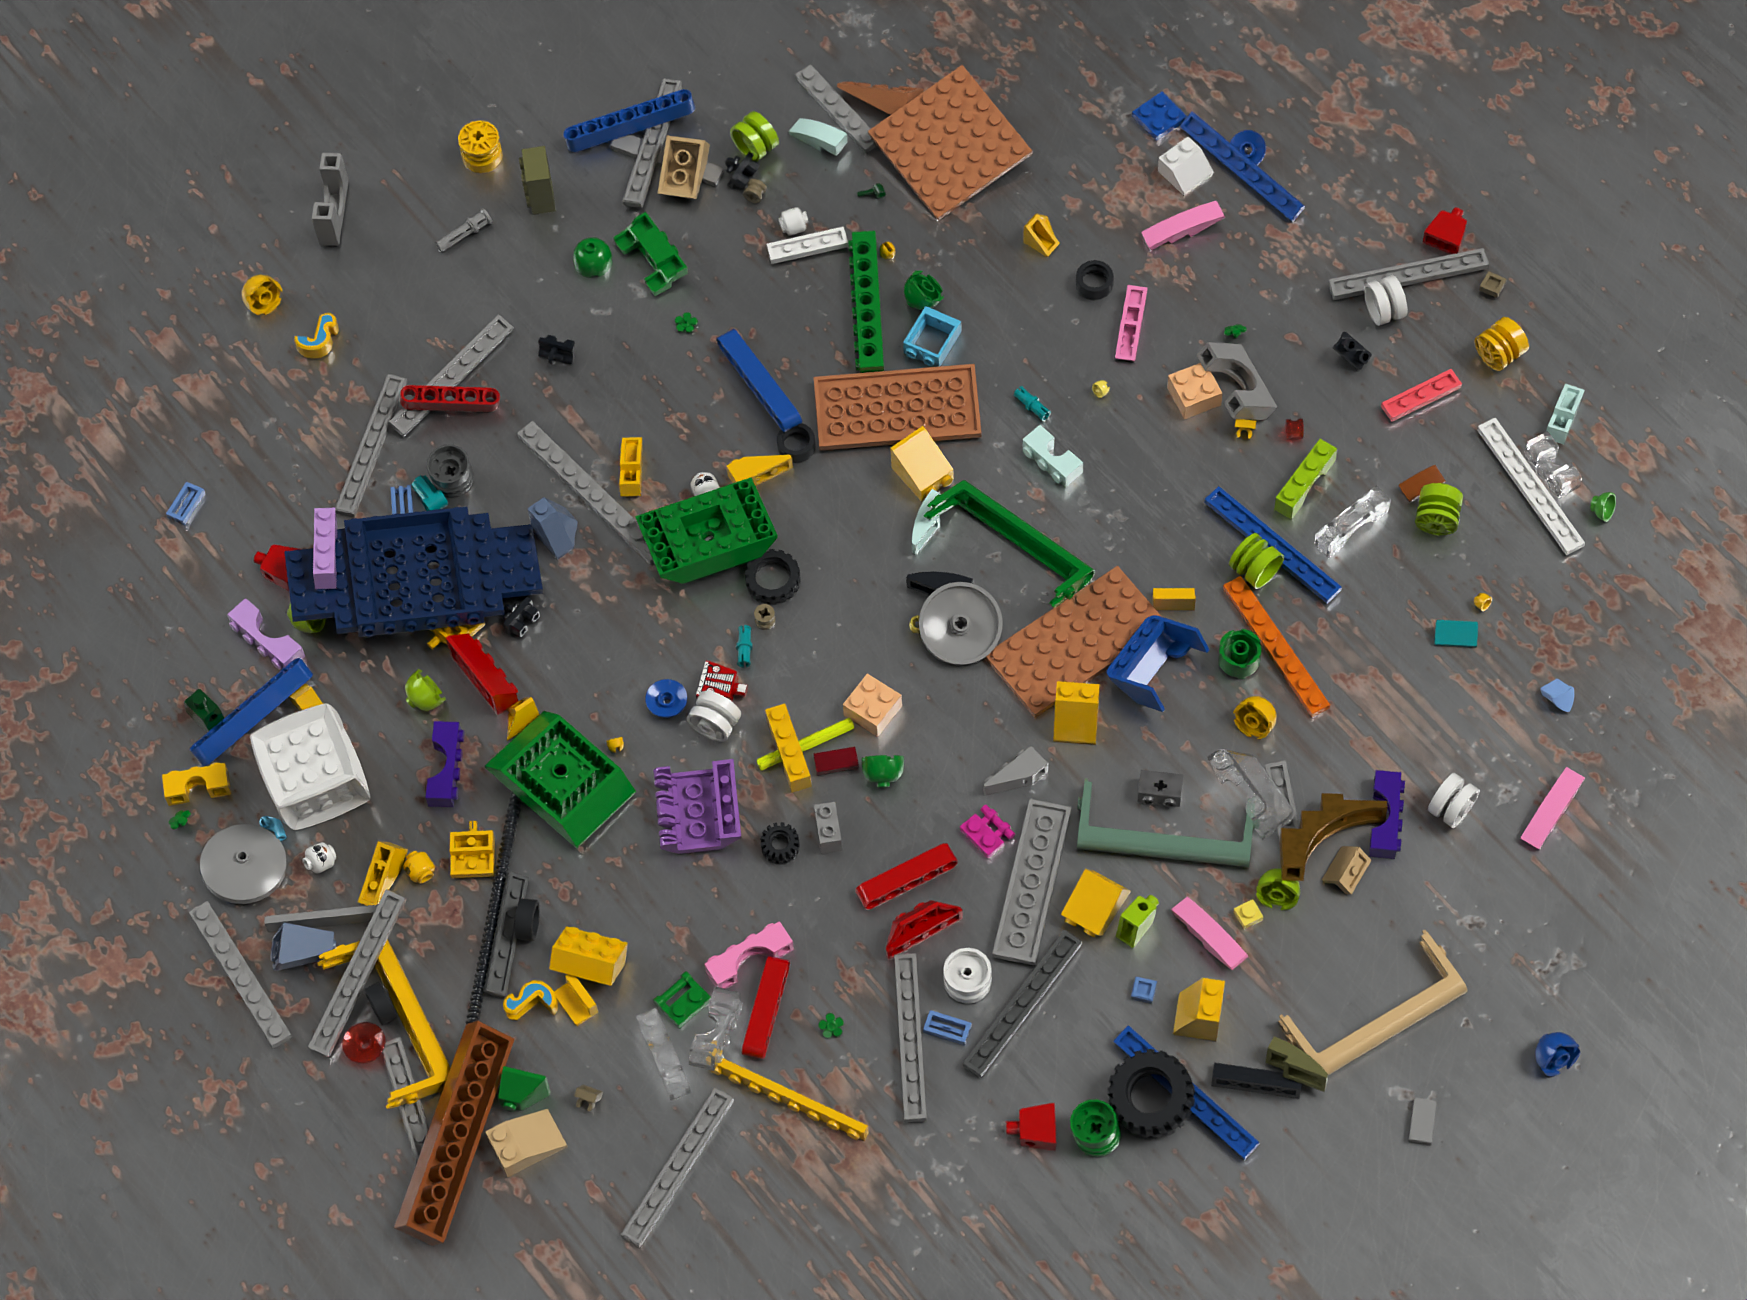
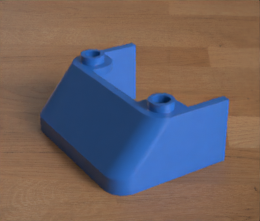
(1146, 653)

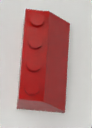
(482, 672)

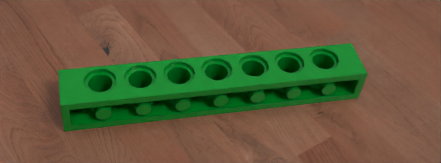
(866, 243)

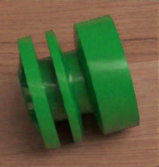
(1093, 1116)

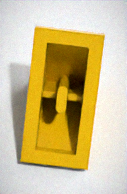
(305, 698)

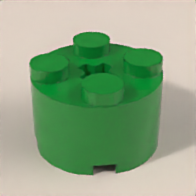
(1239, 653)

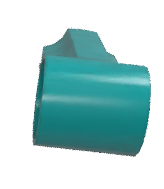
(428, 494)

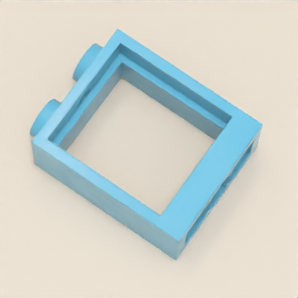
(939, 321)

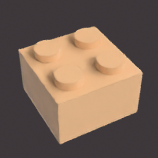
(1194, 390)
(872, 705)

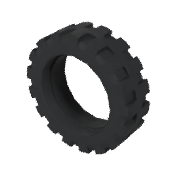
(775, 595)

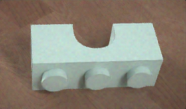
(1062, 468)

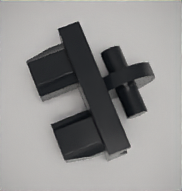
(747, 164)
(556, 350)
(1352, 351)
(517, 614)

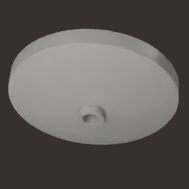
(966, 605)
(243, 864)

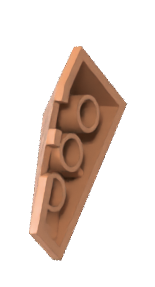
(880, 96)

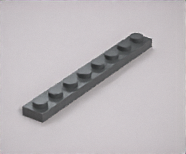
(1022, 1003)

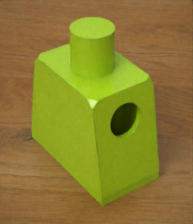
(1136, 920)

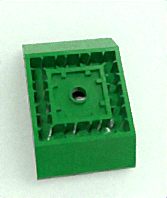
(728, 514)
(568, 802)

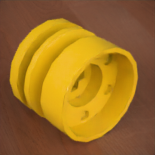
(480, 146)
(1501, 343)

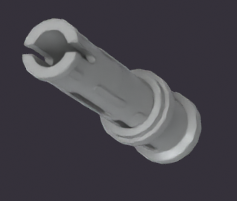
(471, 226)

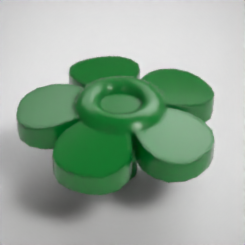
(686, 322)
(1235, 330)
(179, 819)
(831, 1025)

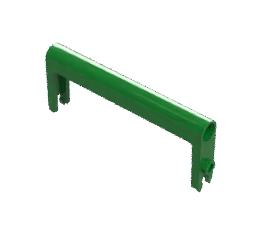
(1020, 533)

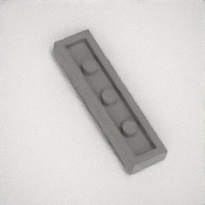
(1279, 774)

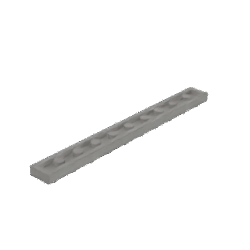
(585, 487)

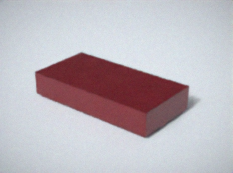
(836, 760)

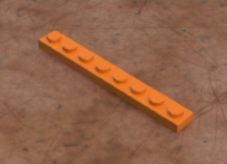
(1276, 646)

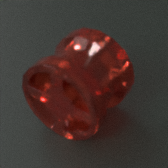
(1294, 428)

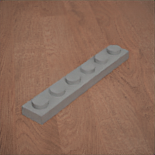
(836, 107)

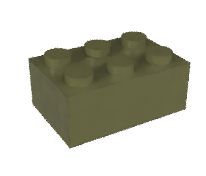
(537, 180)

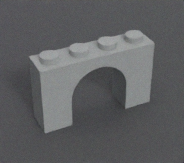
(328, 215)
(1254, 400)

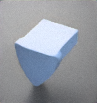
(1559, 694)

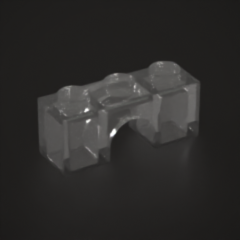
(1559, 478)

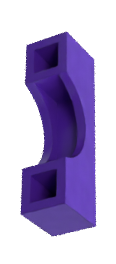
(442, 788)
(1384, 838)

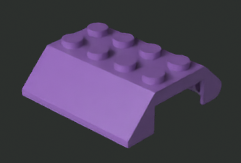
(697, 808)

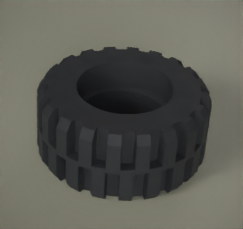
(1130, 1073)

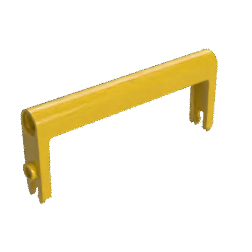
(411, 1018)

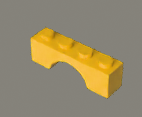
(788, 747)

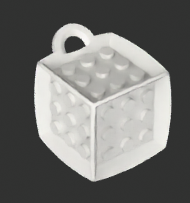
(310, 766)

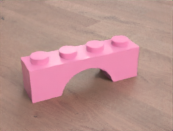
(770, 942)

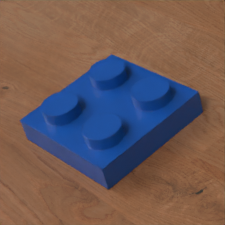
(1159, 116)

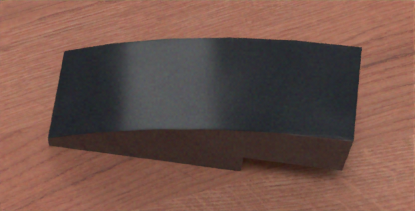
(930, 581)

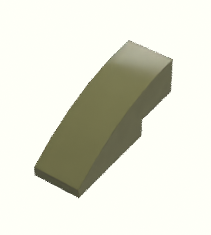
(1296, 1064)

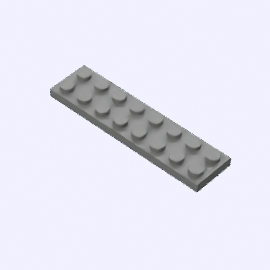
(1032, 882)

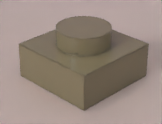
(1492, 284)

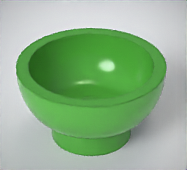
(1604, 505)

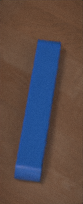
(629, 120)
(759, 380)
(251, 711)

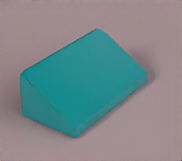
(1456, 633)

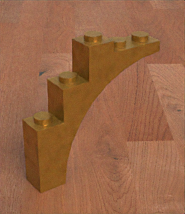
(1316, 826)

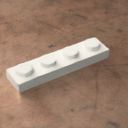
(807, 245)

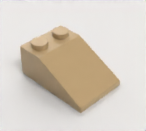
(683, 166)
(525, 1141)

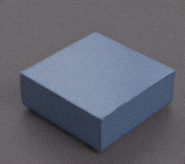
(1144, 990)

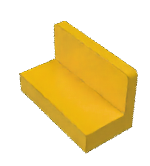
(1174, 598)
(576, 1000)

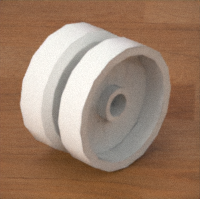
(1385, 300)
(713, 716)
(1453, 800)
(967, 975)

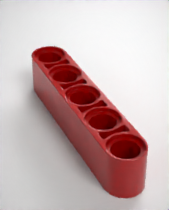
(419, 402)
(906, 876)
(765, 1007)

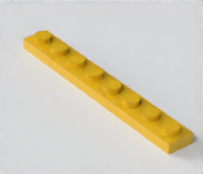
(794, 1100)

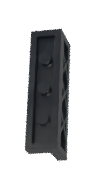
(1254, 1080)

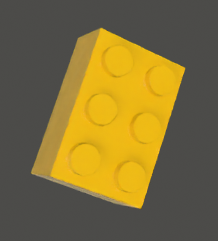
(588, 955)

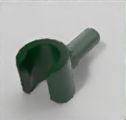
(877, 189)

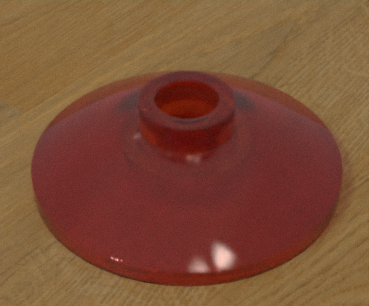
(359, 1035)

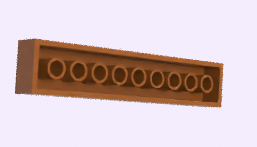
(454, 1133)

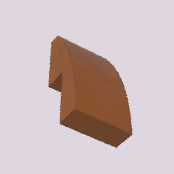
(1413, 485)

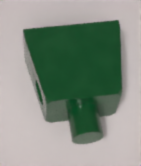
(201, 708)

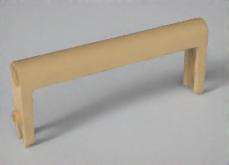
(1390, 1023)

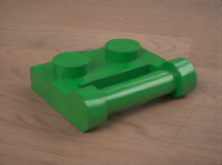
(687, 1005)

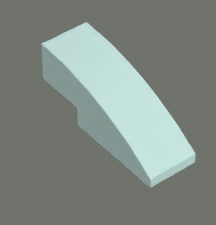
(819, 135)
(1565, 413)
(924, 527)

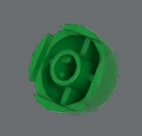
(592, 257)
(922, 291)
(883, 769)

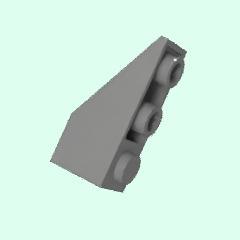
(1021, 772)

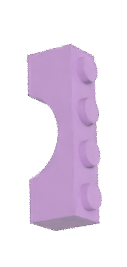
(324, 548)
(247, 620)

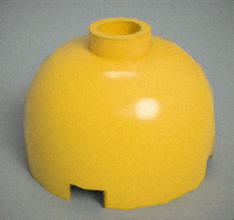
(261, 294)
(1255, 716)

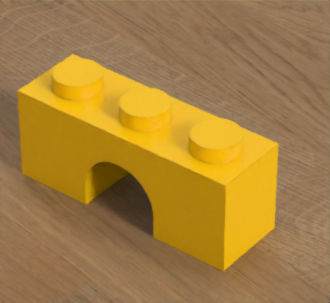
(179, 783)

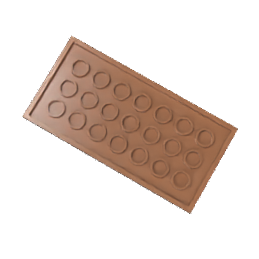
(895, 403)
(1071, 640)

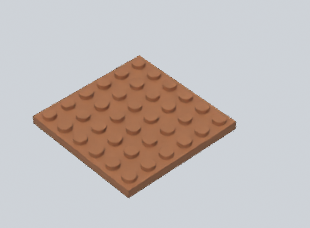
(950, 142)

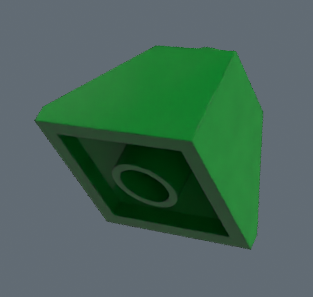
(521, 1089)

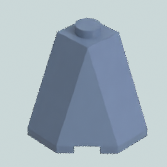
(553, 526)
(299, 945)

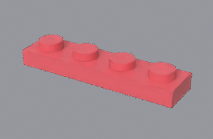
(1421, 395)

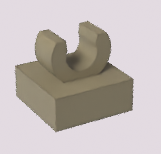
(587, 1094)

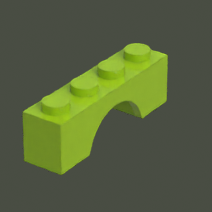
(1296, 489)

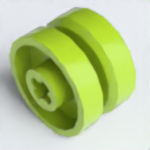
(754, 135)

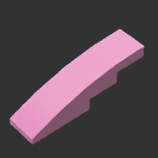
(1182, 224)
(1131, 323)
(1552, 808)
(1210, 933)

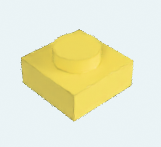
(1248, 914)

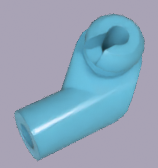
(273, 825)

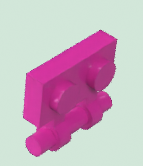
(982, 835)

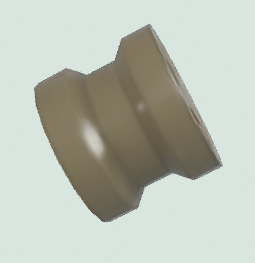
(754, 191)
(767, 621)

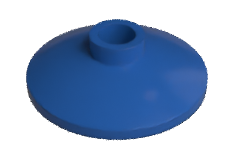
(1250, 139)
(666, 690)

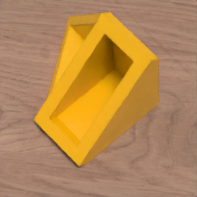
(1039, 235)
(520, 716)

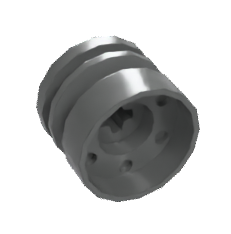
(447, 461)

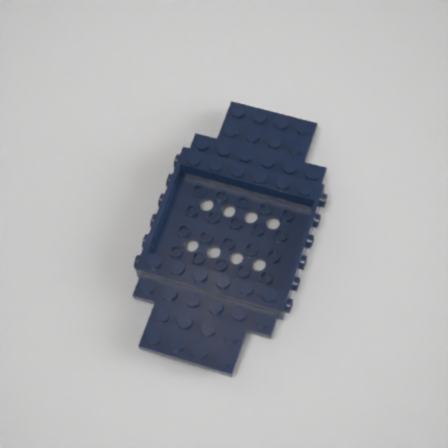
(474, 563)

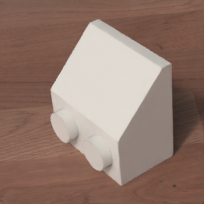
(1185, 166)

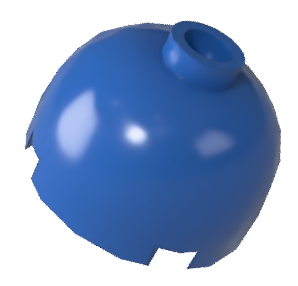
(1555, 1052)

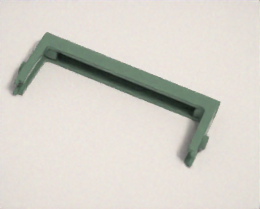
(1159, 844)

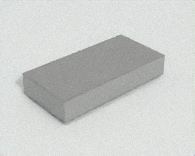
(1422, 1121)

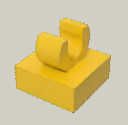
(1245, 425)

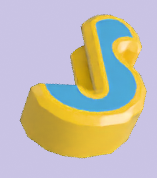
(322, 341)
(528, 997)

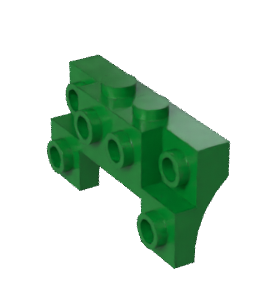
(656, 249)

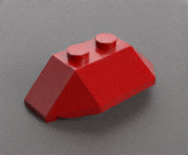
(920, 924)

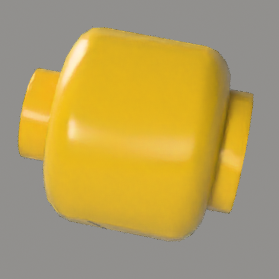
(419, 867)

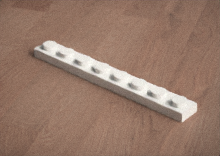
(1530, 486)

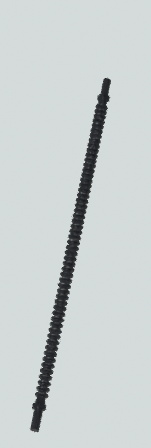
(494, 907)

